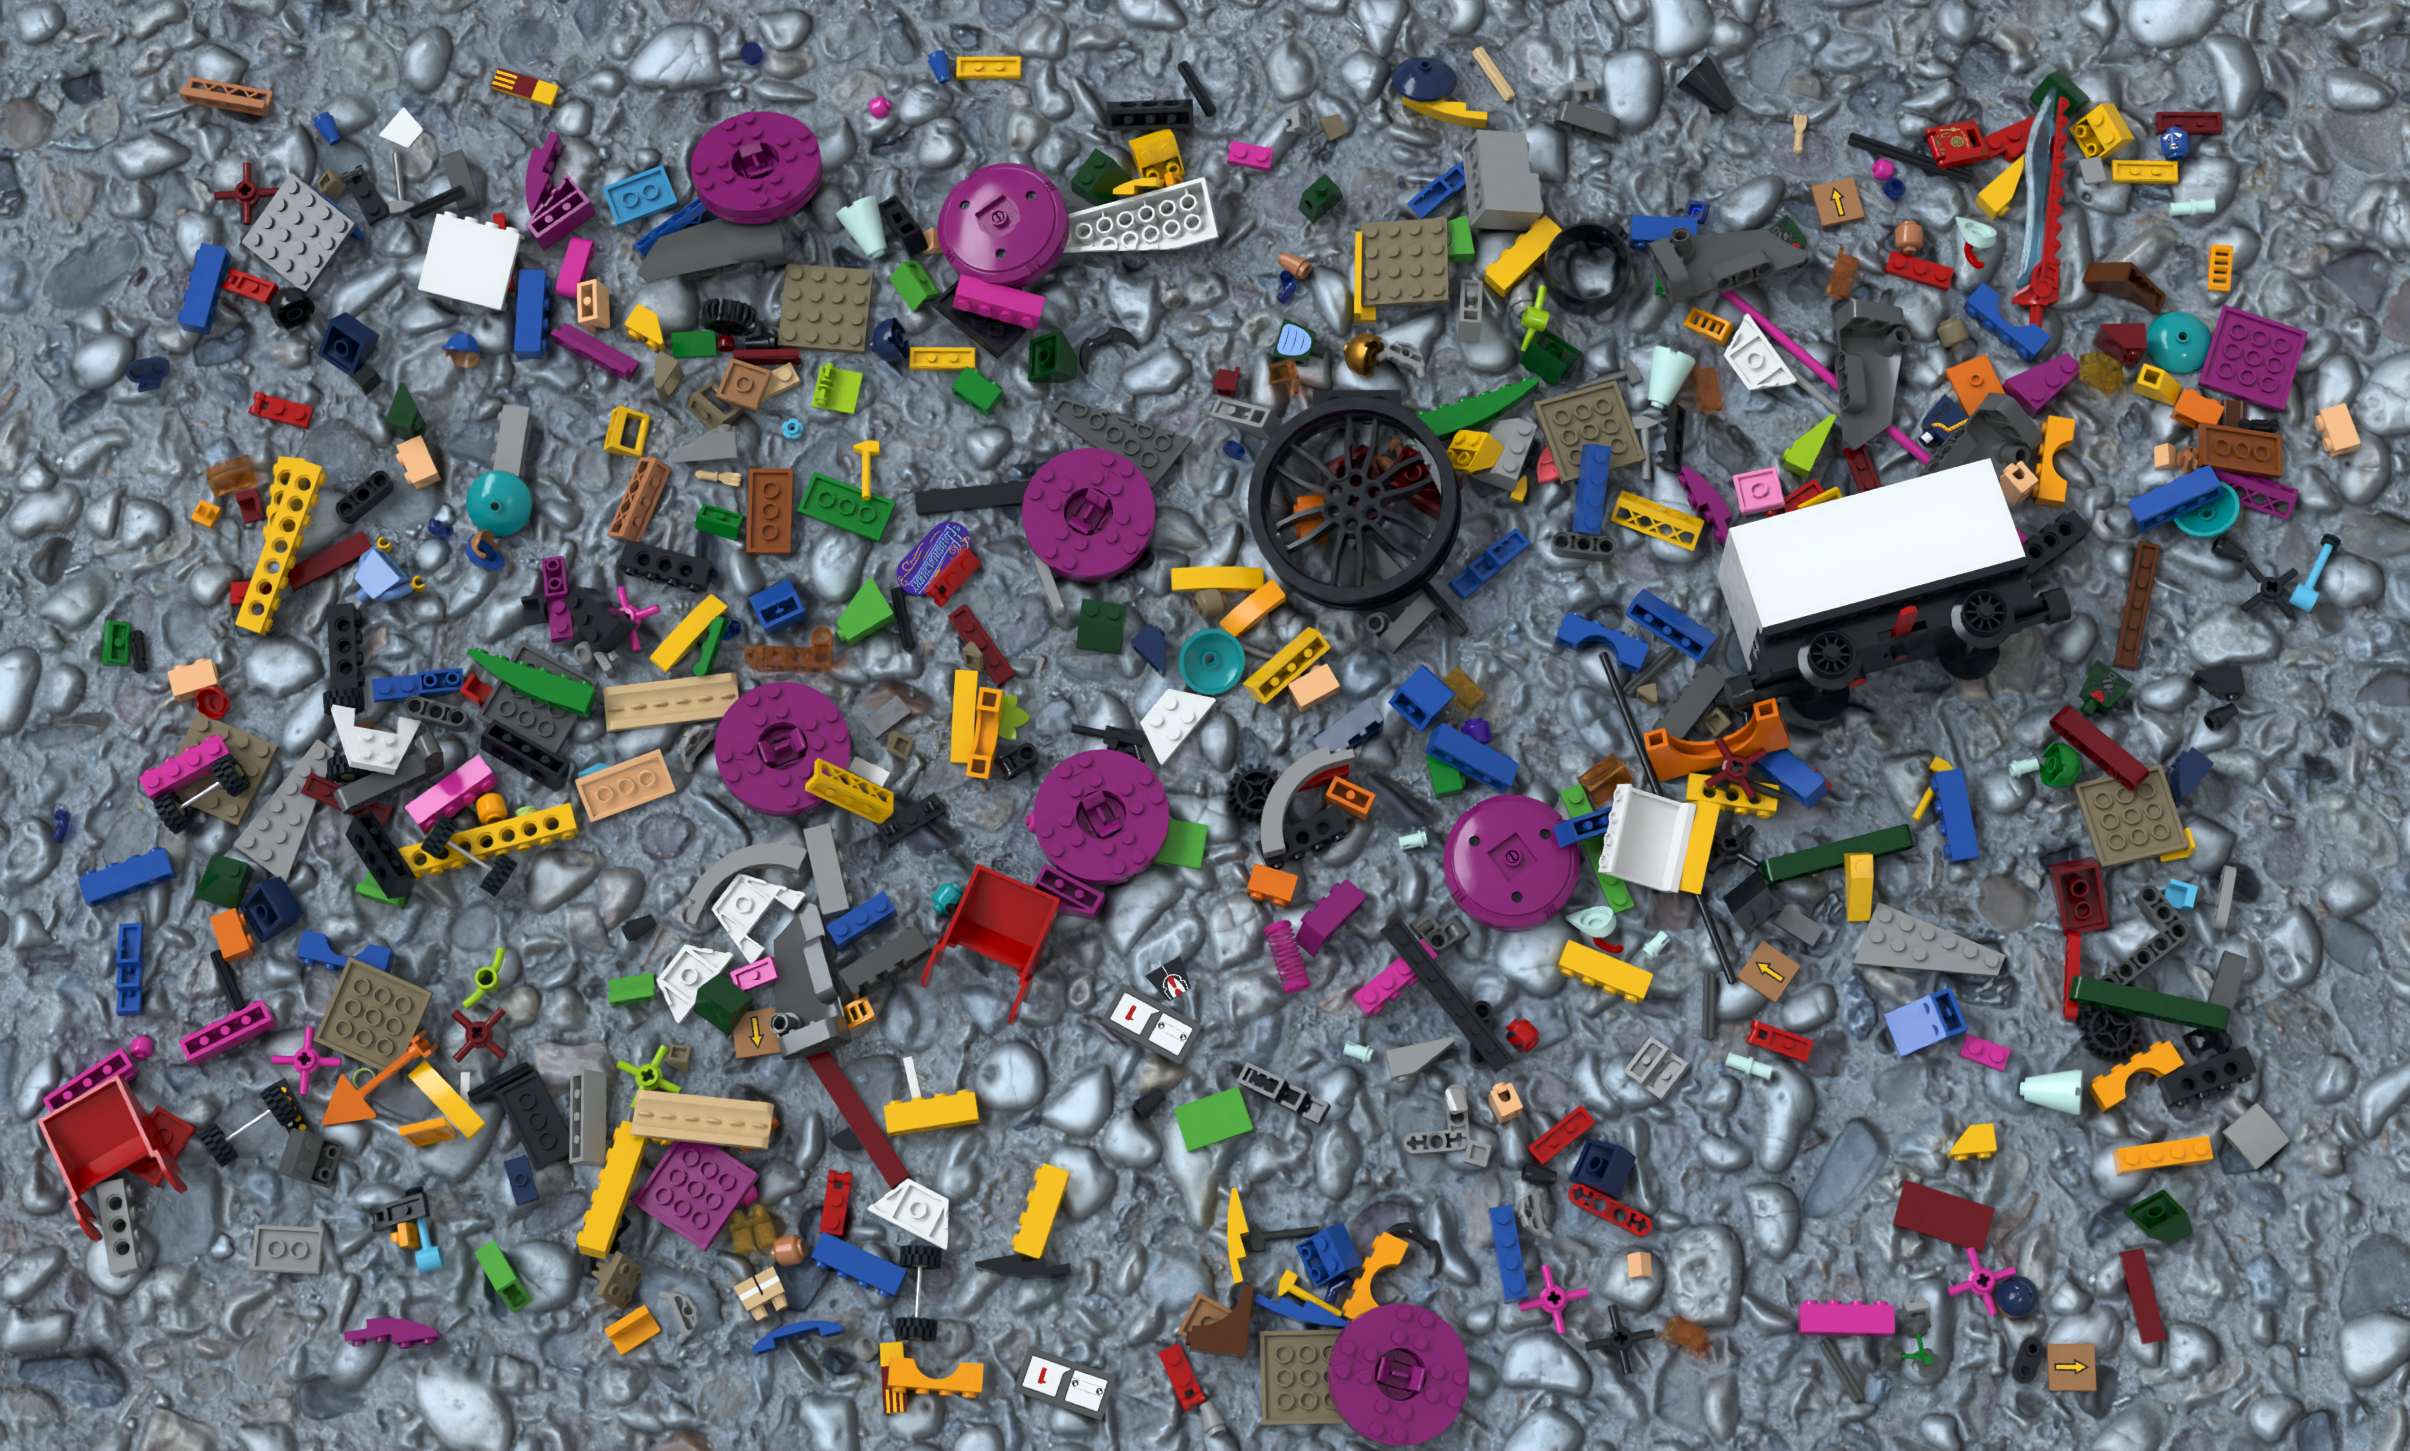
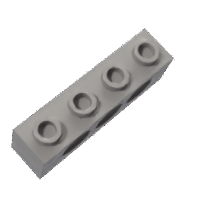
(107, 1195)

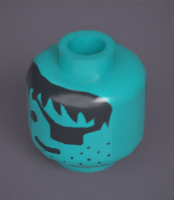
(947, 899)

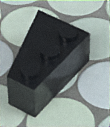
(598, 619)

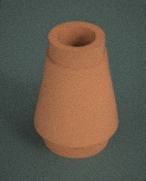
(1296, 265)

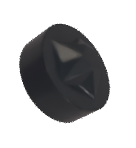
(1145, 561)

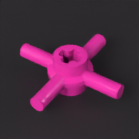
(635, 615)
(312, 1066)
(1988, 1287)
(1559, 1293)

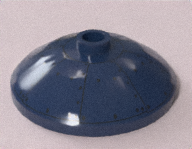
(1424, 79)

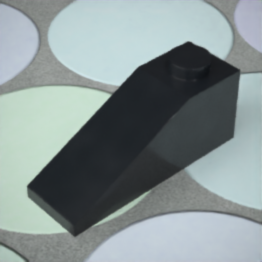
(903, 226)

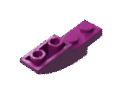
(537, 178)
(1704, 497)
(556, 591)
(402, 1331)

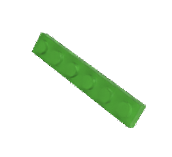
(1612, 888)

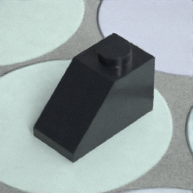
(2221, 682)

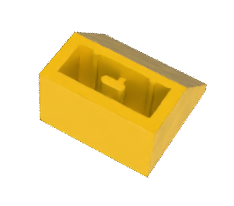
(2102, 132)
(1156, 154)
(1473, 451)

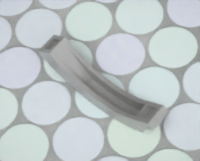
(1286, 788)
(742, 861)

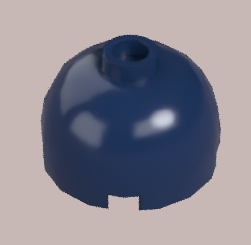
(888, 341)

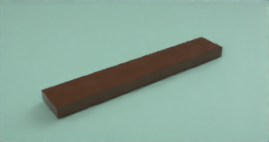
(2136, 605)

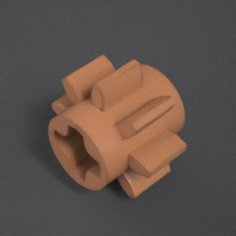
(2188, 459)

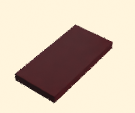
(1943, 1216)

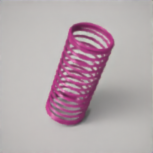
(1277, 928)

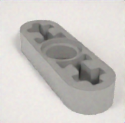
(1050, 587)
(2224, 897)

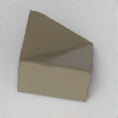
(331, 184)

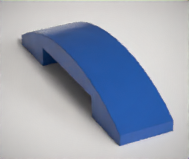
(768, 1343)

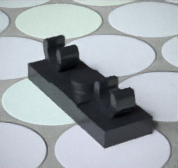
(1673, 438)
(911, 819)

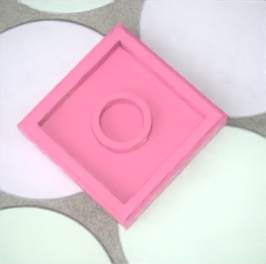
(1758, 491)

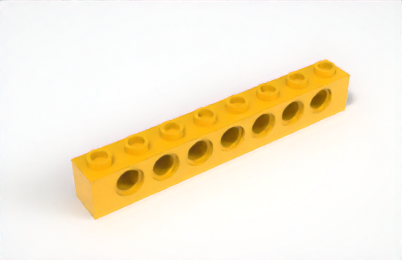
(270, 555)
(497, 832)

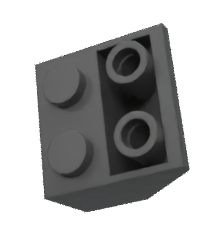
(310, 1158)

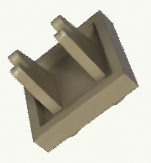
(618, 1279)

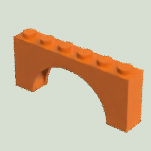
(1678, 757)

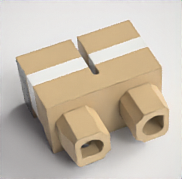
(772, 1293)

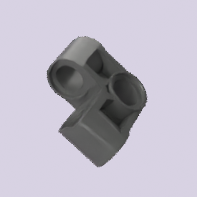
(1451, 932)

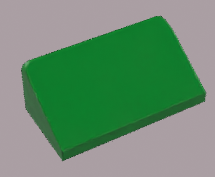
(694, 344)
(719, 522)
(116, 643)

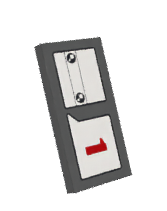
(1151, 1024)
(1065, 1383)

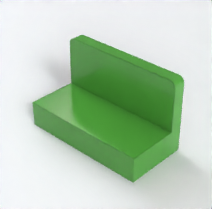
(914, 284)
(372, 891)
(632, 990)

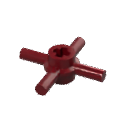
(246, 194)
(1736, 760)
(484, 1028)

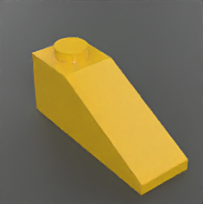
(1996, 197)
(1858, 885)

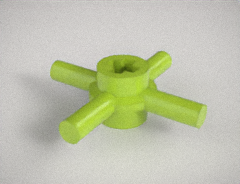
(647, 1069)

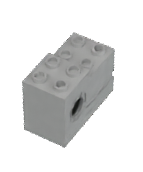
(1500, 182)

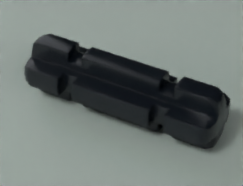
(2259, 425)
(138, 651)

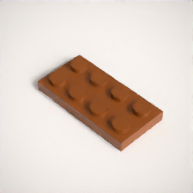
(2240, 450)
(770, 511)

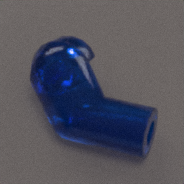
(1289, 286)
(441, 532)
(732, 631)
(62, 826)
(1337, 1285)

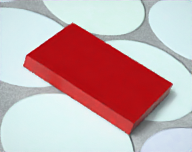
(176, 1136)

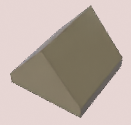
(1647, 694)

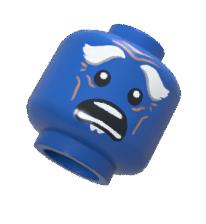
(2175, 144)

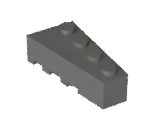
(885, 963)

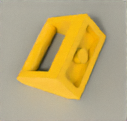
(615, 431)

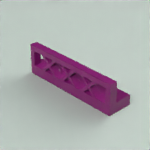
(595, 351)
(2264, 486)

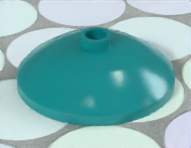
(2170, 351)
(509, 493)
(2223, 516)
(1221, 671)

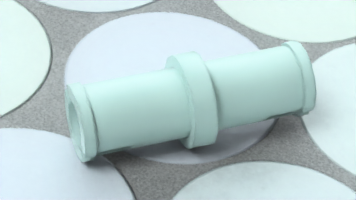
(2192, 207)
(1749, 1065)

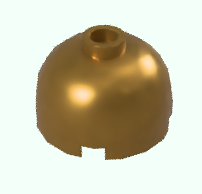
(1361, 354)

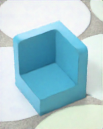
(2180, 895)

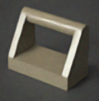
(667, 376)
(708, 412)

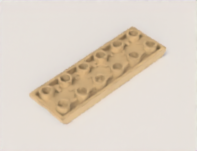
(669, 702)
(702, 1119)

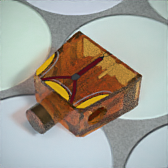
(1685, 1336)

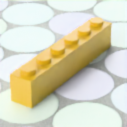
(612, 1194)

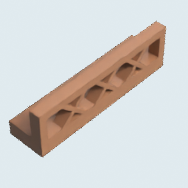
(229, 100)
(642, 500)

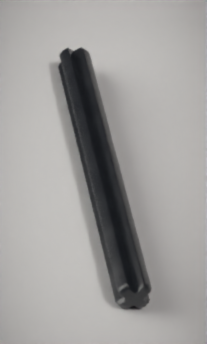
(1907, 157)

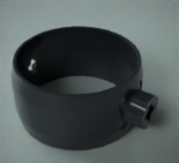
(1610, 237)

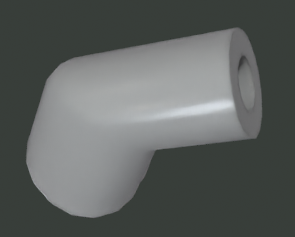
(2100, 528)

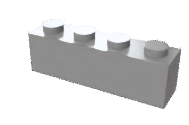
(512, 439)
(827, 871)
(588, 1118)

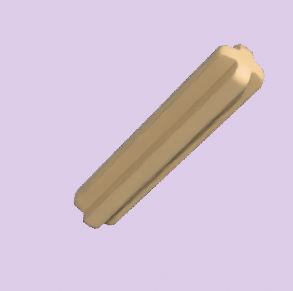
(1493, 74)

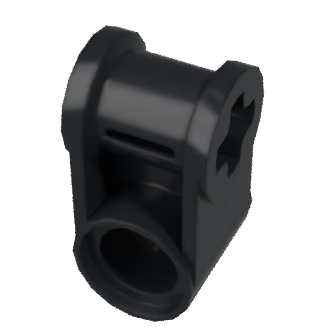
(1016, 762)

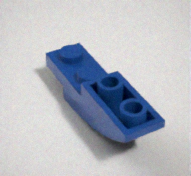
(424, 684)

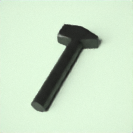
(1759, 788)
(1257, 1237)

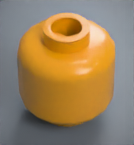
(491, 808)

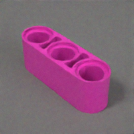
(575, 266)

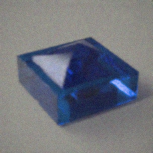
(1697, 210)

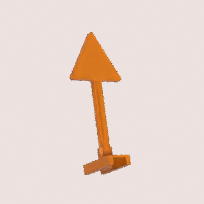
(349, 1103)

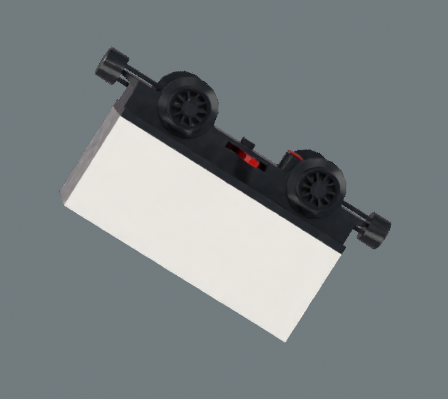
(1877, 587)

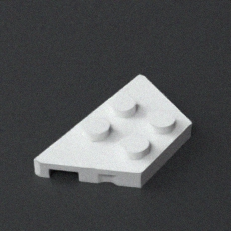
(1756, 359)
(1173, 721)
(686, 974)
(916, 1211)

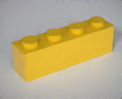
(1522, 257)
(1286, 665)
(1604, 971)
(932, 1113)
(1041, 1212)

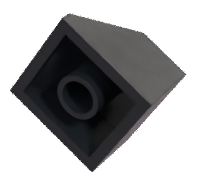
(1753, 902)

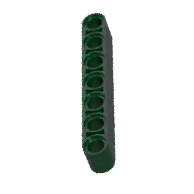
(1831, 855)
(2149, 1004)

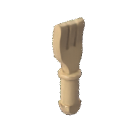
(1799, 127)
(726, 478)

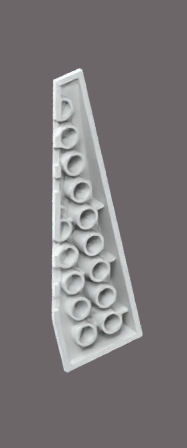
(1148, 221)

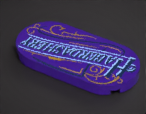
(931, 557)

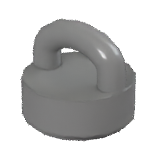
(1171, 298)
(584, 653)
(865, 1348)

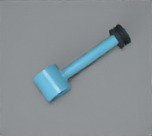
(2304, 595)
(429, 1257)

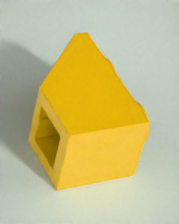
(645, 325)
(2157, 385)
(1975, 1141)

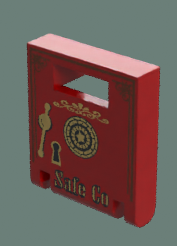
(1953, 144)

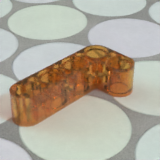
(790, 653)

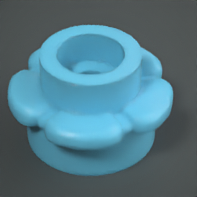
(792, 434)

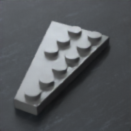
(284, 820)
(1913, 944)

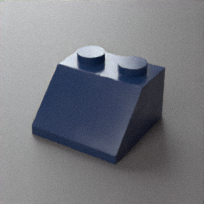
(348, 343)
(2187, 773)
(271, 908)
(1603, 1167)

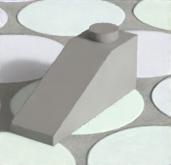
(1470, 311)
(1247, 417)
(715, 444)
(1412, 1059)

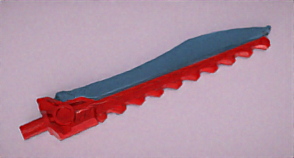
(2045, 276)

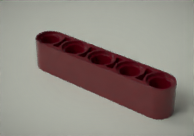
(2099, 748)

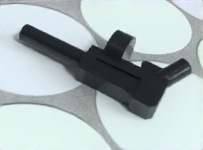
(1116, 737)

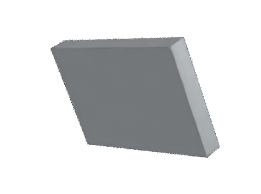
(287, 1249)

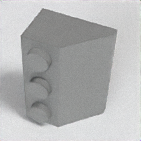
(1517, 439)

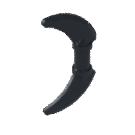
(1112, 334)
(1432, 1247)

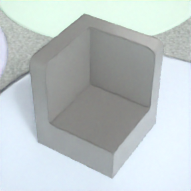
(2091, 171)

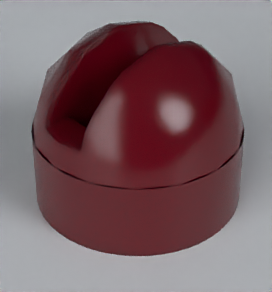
(726, 343)

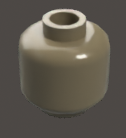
(1953, 333)
(1209, 602)

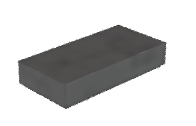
(886, 717)
(1798, 926)

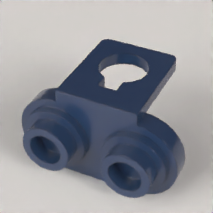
(148, 372)

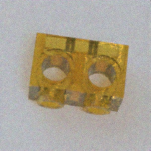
(2101, 372)

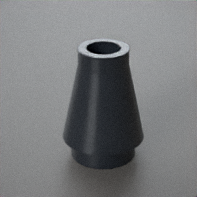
(763, 341)
(2228, 550)
(2219, 717)
(638, 927)
(1147, 1104)
(1537, 1174)

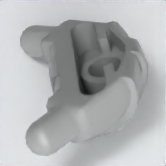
(1522, 296)
(1404, 356)
(694, 743)
(1531, 1214)
(684, 1311)

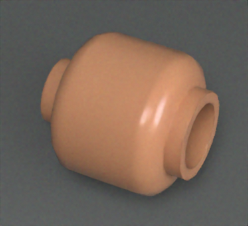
(1909, 237)
(789, 1250)

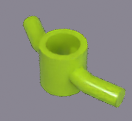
(1534, 317)
(481, 973)

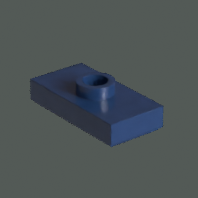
(521, 1180)

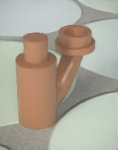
(1384, 463)

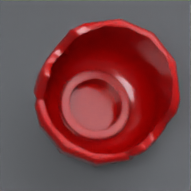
(213, 702)

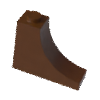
(2124, 281)
(1227, 1335)

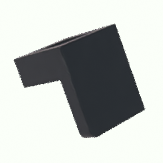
(365, 379)
(535, 609)

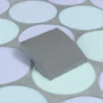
(1656, 1069)
(2255, 1136)

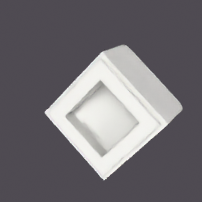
(1455, 1101)

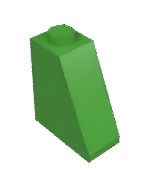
(864, 614)
(503, 1276)

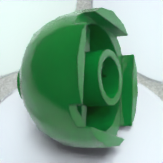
(2061, 766)

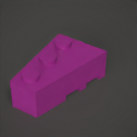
(560, 214)
(2042, 384)
(1076, 897)
(1329, 916)

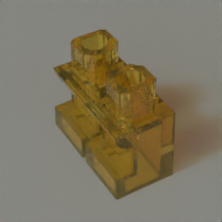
(1468, 693)
(743, 1230)

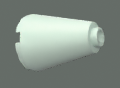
(865, 225)
(1667, 375)
(2055, 1090)

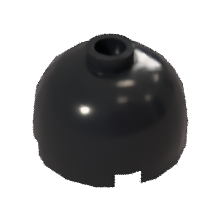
(290, 307)

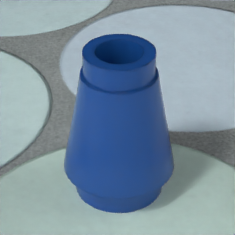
(940, 65)
(327, 127)

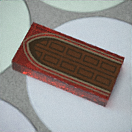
(2232, 412)

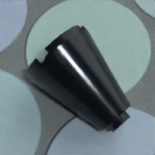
(1708, 87)

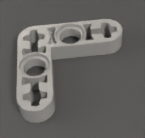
(1453, 1130)

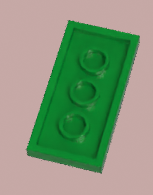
(844, 508)

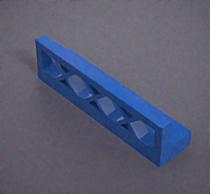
(672, 225)

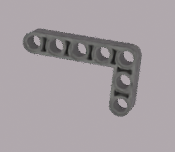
(377, 786)
(2148, 949)

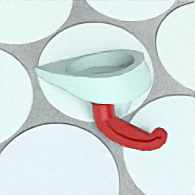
(1977, 237)
(1597, 923)

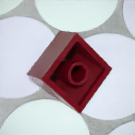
(2122, 341)

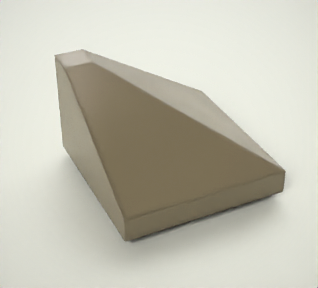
(1333, 126)
(973, 657)
(1717, 721)
(899, 745)
(679, 1057)

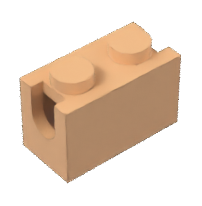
(593, 305)
(2337, 430)
(417, 462)
(2017, 483)
(190, 679)
(1313, 687)
(1505, 1102)

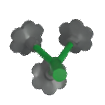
(1924, 1361)

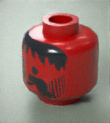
(1522, 1035)

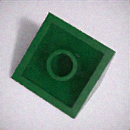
(2064, 88)
(722, 1003)

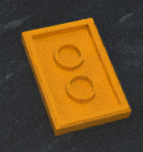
(428, 1132)

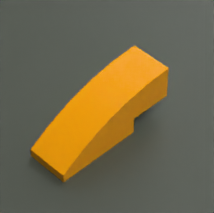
(1253, 609)

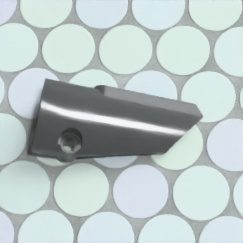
(713, 249)
(1718, 261)
(1867, 367)
(1994, 431)
(1399, 621)
(807, 989)

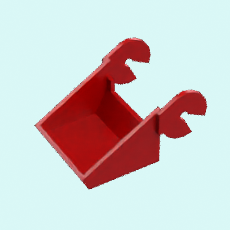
(1003, 923)
(99, 1138)

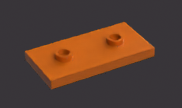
(1973, 382)

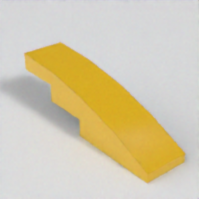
(1448, 112)
(1223, 578)
(687, 633)
(963, 715)
(1699, 846)
(447, 1099)
(1236, 1229)

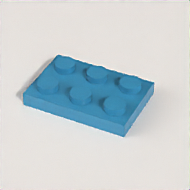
(640, 196)

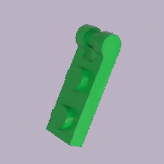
(711, 647)

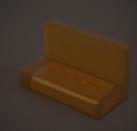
(1842, 275)
(1286, 371)
(1706, 389)
(230, 476)
(1603, 778)

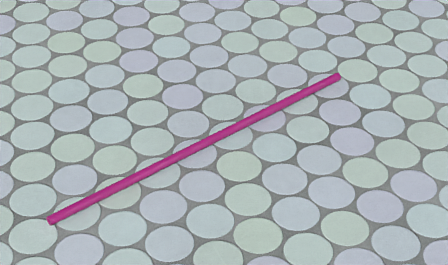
(1824, 374)

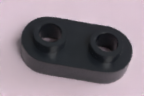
(2028, 1360)

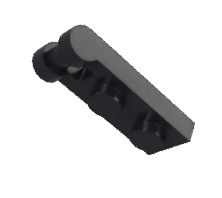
(365, 196)
(399, 1212)

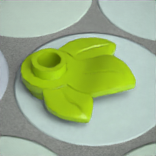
(1011, 718)

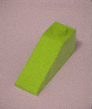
(1807, 448)

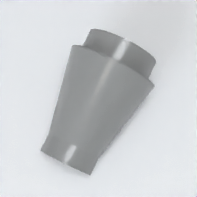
(1212, 1421)

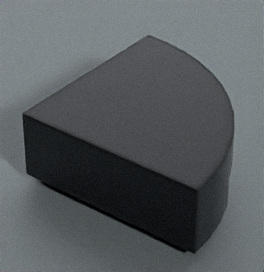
(845, 1140)

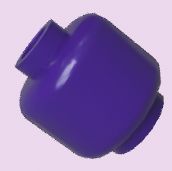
(1478, 729)

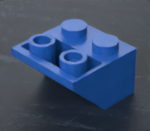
(777, 607)
(1422, 698)
(1329, 1255)

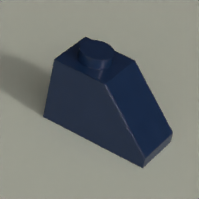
(1151, 647)

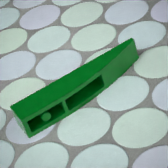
(1478, 411)
(538, 684)

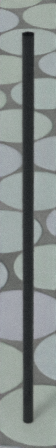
(1654, 784)

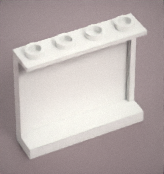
(470, 261)
(1646, 839)

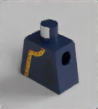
(1941, 421)

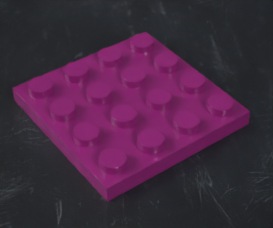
(2252, 358)
(695, 1191)

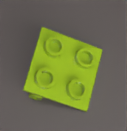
(837, 389)

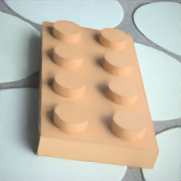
(625, 785)

